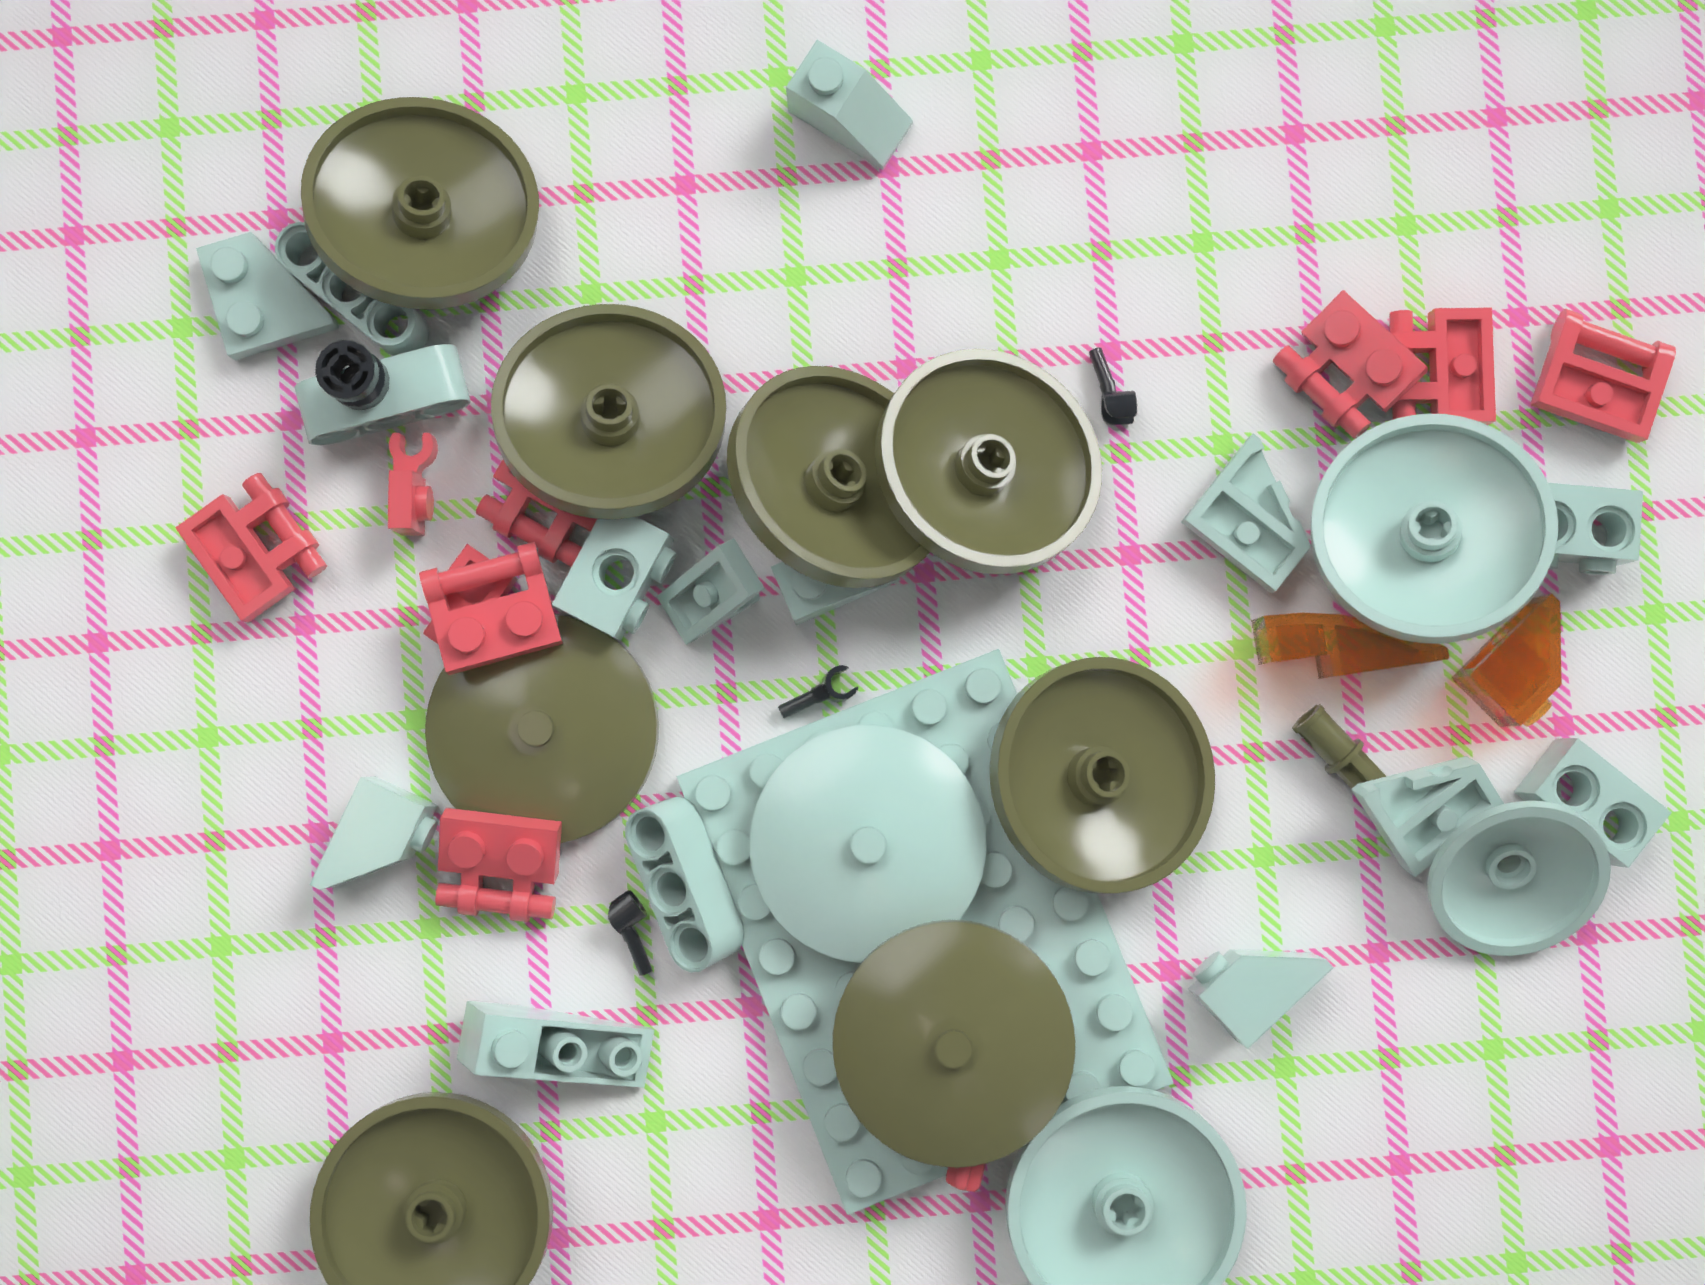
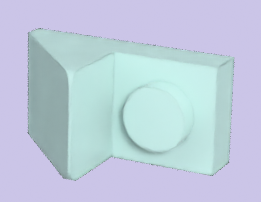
(711, 592)

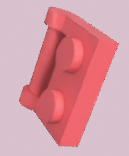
(1597, 392)
(495, 627)

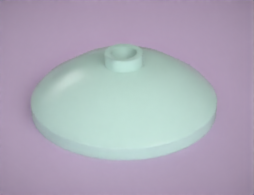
(1531, 898)

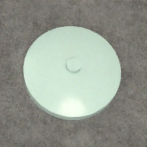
(1433, 528)
(866, 839)
(1126, 1195)

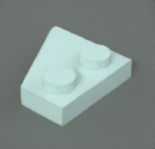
(257, 298)
(1250, 518)
(1424, 806)

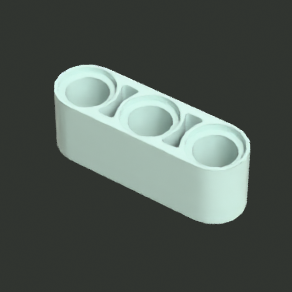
(364, 312)
(420, 387)
(684, 883)

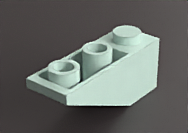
(552, 1046)

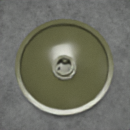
(419, 203)
(608, 411)
(988, 461)
(811, 479)
(547, 732)
(1102, 775)
(953, 1043)
(432, 1198)

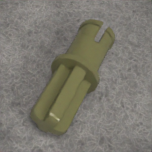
(1336, 747)

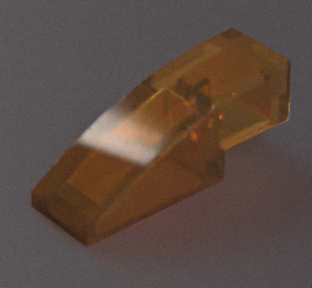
(1338, 643)

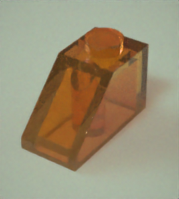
(1517, 666)

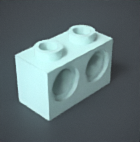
(1615, 508)
(1596, 792)

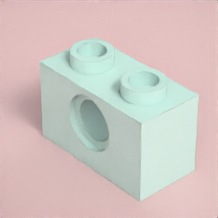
(585, 589)

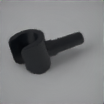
(1116, 406)
(817, 694)
(623, 915)

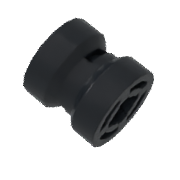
(361, 384)

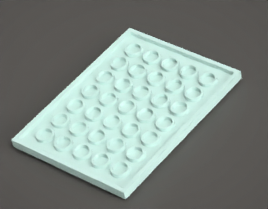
(803, 987)

